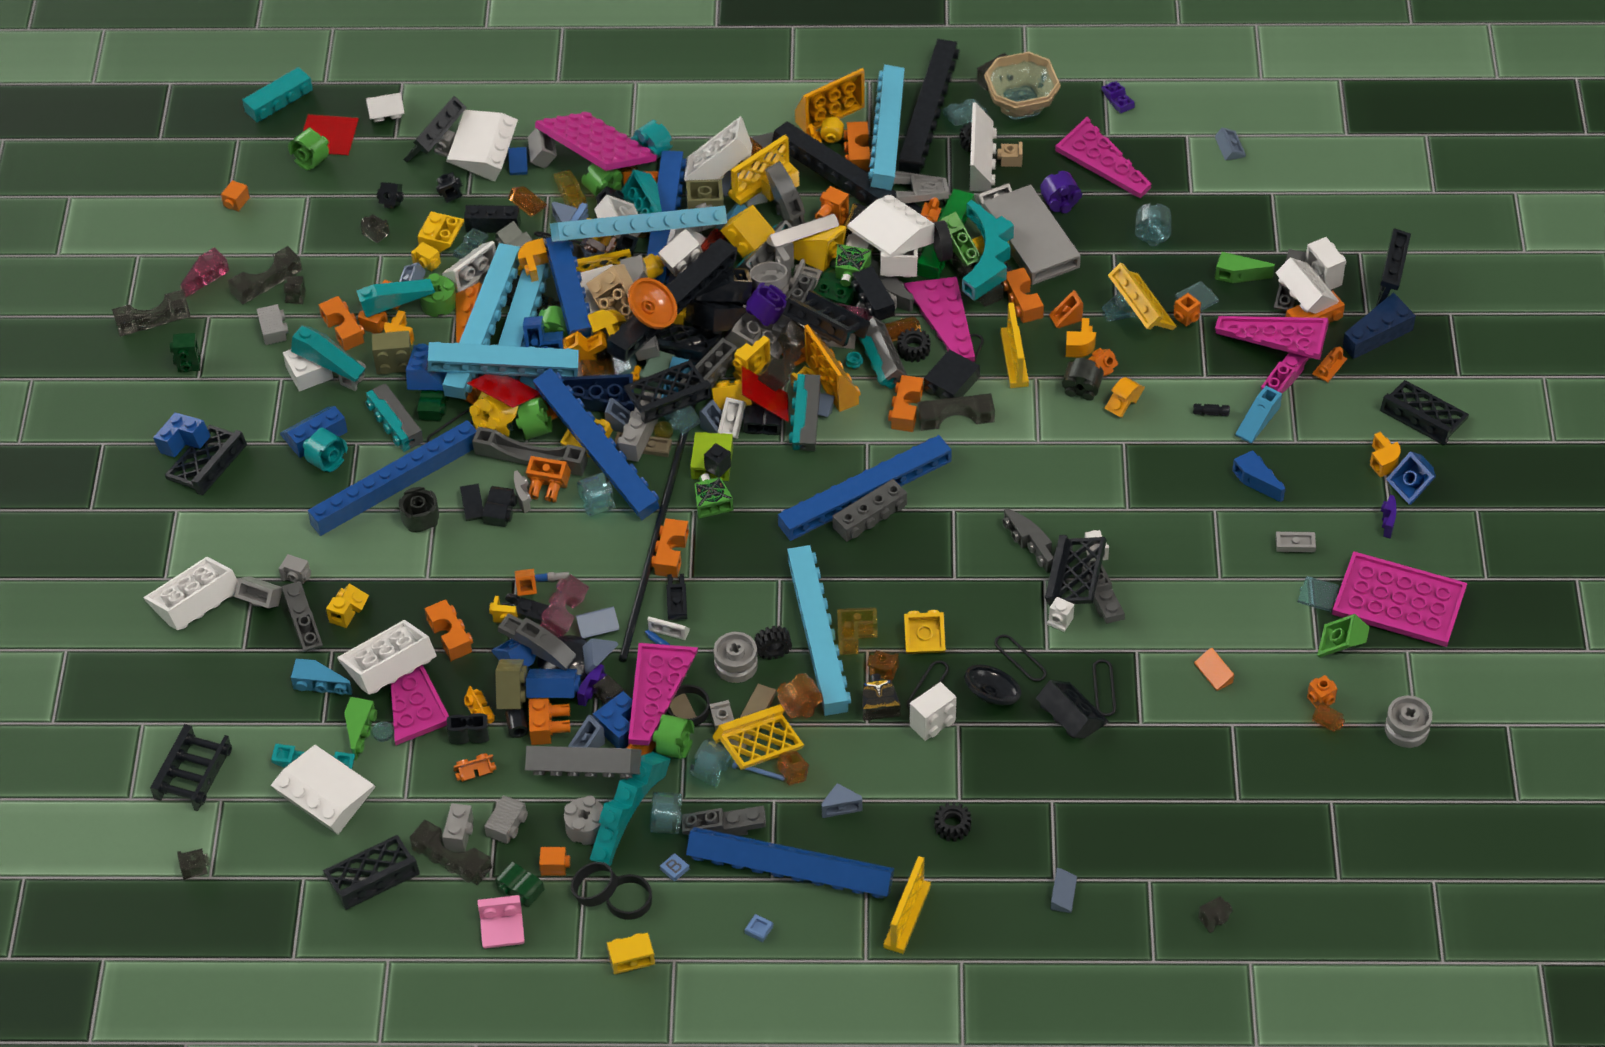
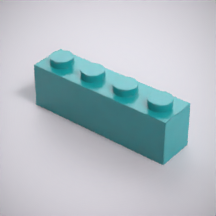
(277, 94)

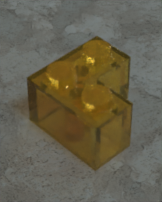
(855, 624)

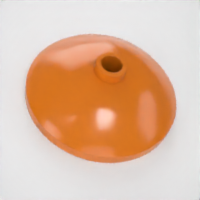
(652, 303)

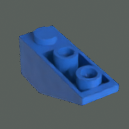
(1255, 474)

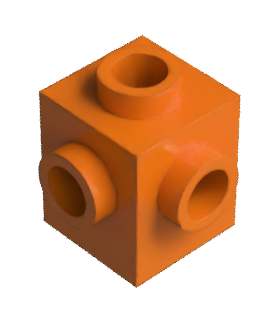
(1187, 309)
(1105, 359)
(1322, 691)

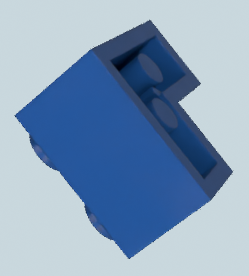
(536, 337)
(181, 431)
(615, 719)

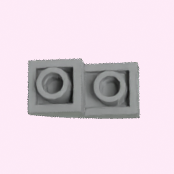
(522, 492)

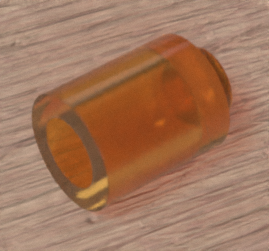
(1328, 717)

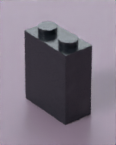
(951, 376)

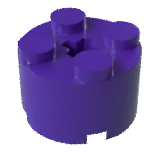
(1060, 191)
(766, 304)

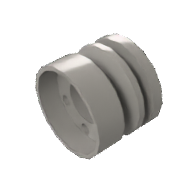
(770, 273)

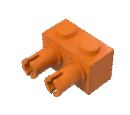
(834, 202)
(547, 472)
(540, 722)

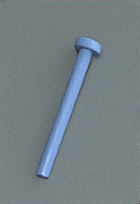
(761, 771)

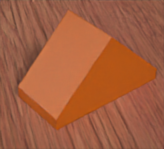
(1068, 311)

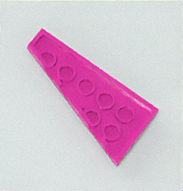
(1098, 154)
(944, 311)
(1289, 334)
(657, 680)
(416, 706)

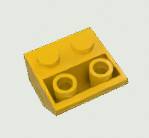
(440, 230)
(730, 390)

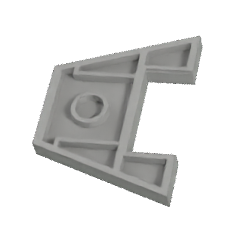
(922, 187)

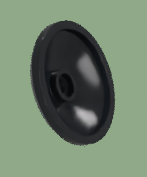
(576, 644)
(992, 685)

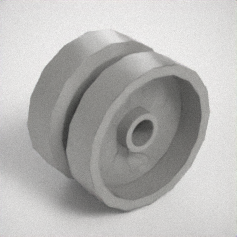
(735, 657)
(1408, 721)

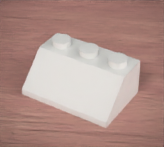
(470, 268)
(1306, 286)

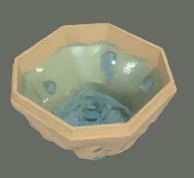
(1022, 84)

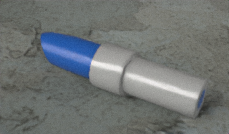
(551, 576)

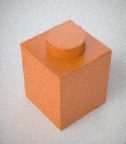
(235, 196)
(525, 582)
(554, 861)

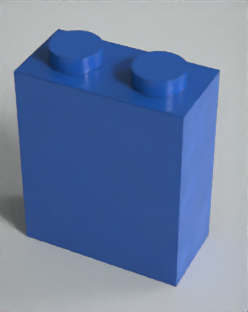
(552, 683)

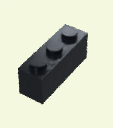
(490, 217)
(873, 294)

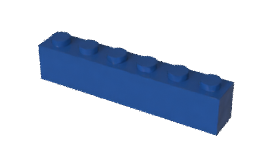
(568, 286)

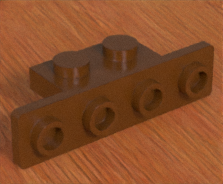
(604, 246)

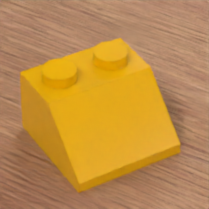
(747, 230)

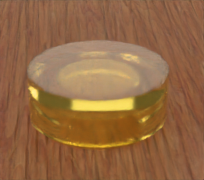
(663, 430)

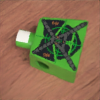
(851, 260)
(712, 497)

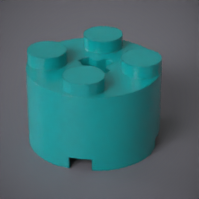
(653, 137)
(325, 450)

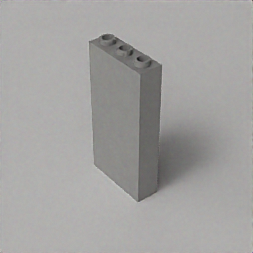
(1038, 238)

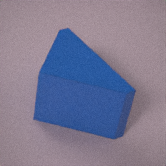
(518, 160)

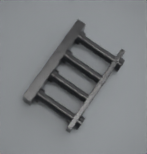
(826, 318)
(179, 754)

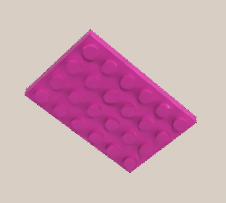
(595, 141)
(1400, 598)

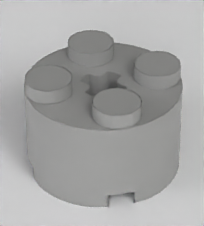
(582, 819)

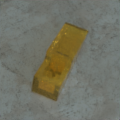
(569, 188)

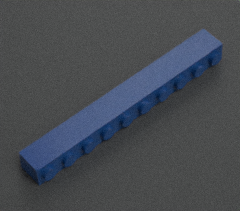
(669, 189)
(597, 445)
(902, 468)
(392, 478)
(790, 861)

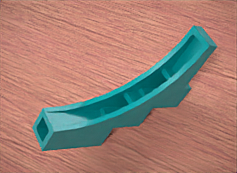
(991, 267)
(619, 811)

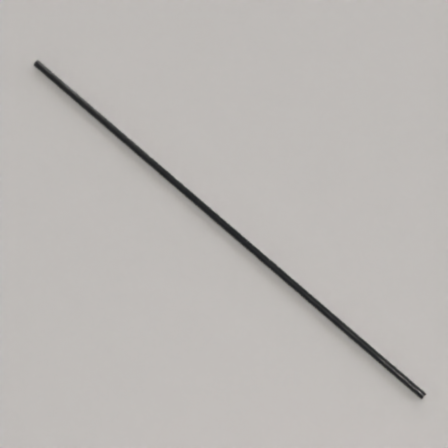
(651, 552)

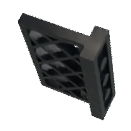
(437, 127)
(1394, 263)
(690, 352)
(674, 400)
(1420, 419)
(215, 464)
(1061, 569)
(377, 881)

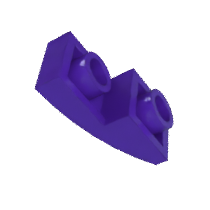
(1117, 97)
(1389, 516)
(586, 688)

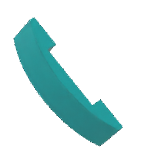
(286, 754)

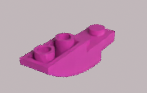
(1286, 372)

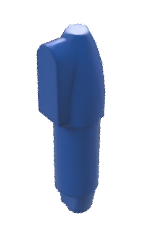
(655, 638)

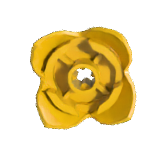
(492, 414)

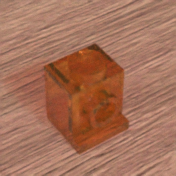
(883, 664)
(793, 767)

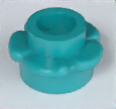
(853, 360)

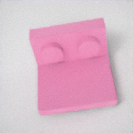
(501, 921)

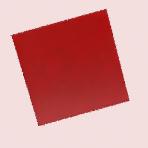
(336, 129)
(504, 389)
(763, 395)

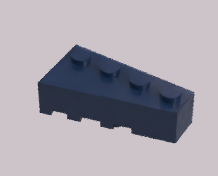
(1379, 327)
(598, 389)

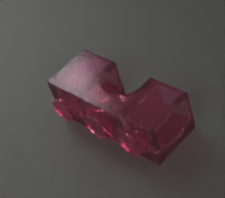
(556, 617)

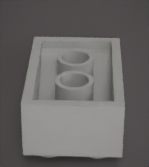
(749, 330)

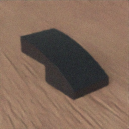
(472, 502)

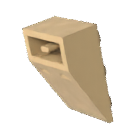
(611, 290)

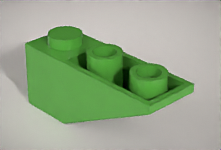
(961, 241)
(1237, 269)
(358, 718)

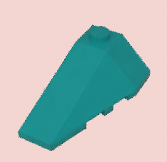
(642, 192)
(390, 295)
(325, 352)

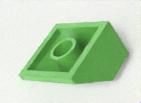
(1343, 635)

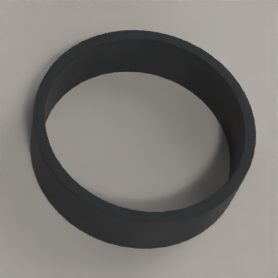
(942, 241)
(695, 690)
(603, 895)
(630, 915)

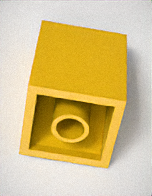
(820, 247)

